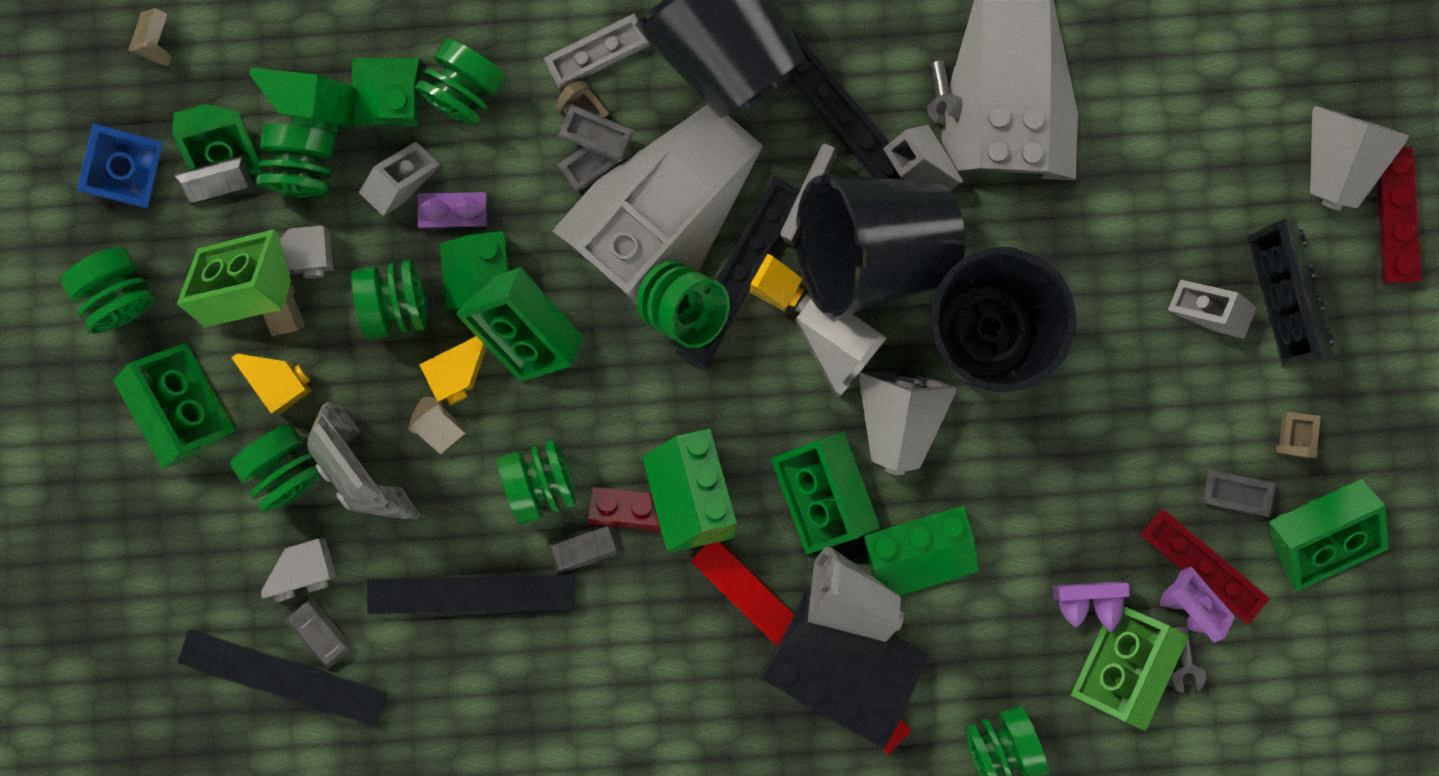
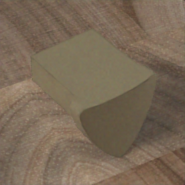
(147, 36)
(580, 96)
(287, 319)
(435, 424)
(1299, 435)

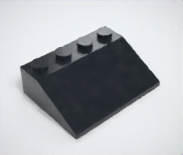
(1290, 292)
(845, 674)

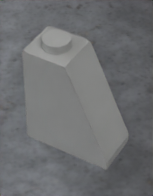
(1348, 157)
(837, 343)
(902, 417)
(852, 599)

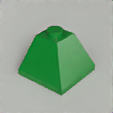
(386, 91)
(213, 135)

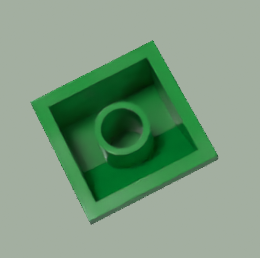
(471, 264)

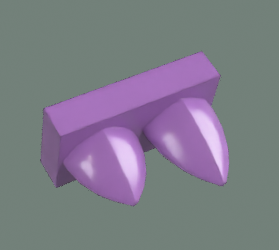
(452, 210)
(1106, 596)
(1204, 608)

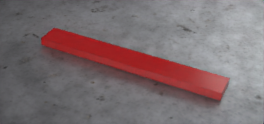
(757, 603)

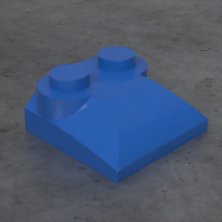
(119, 166)

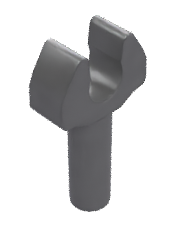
(943, 97)
(1186, 666)

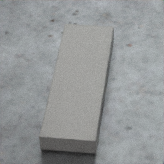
(595, 52)
(821, 166)

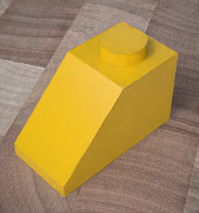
(776, 284)
(454, 371)
(274, 381)

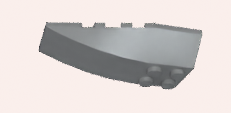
(1013, 93)
(340, 466)

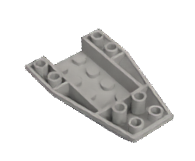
(662, 201)

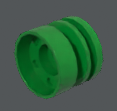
(460, 82)
(295, 161)
(107, 290)
(383, 301)
(683, 304)
(274, 464)
(536, 482)
(1007, 748)

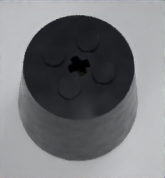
(724, 47)
(875, 240)
(1024, 304)

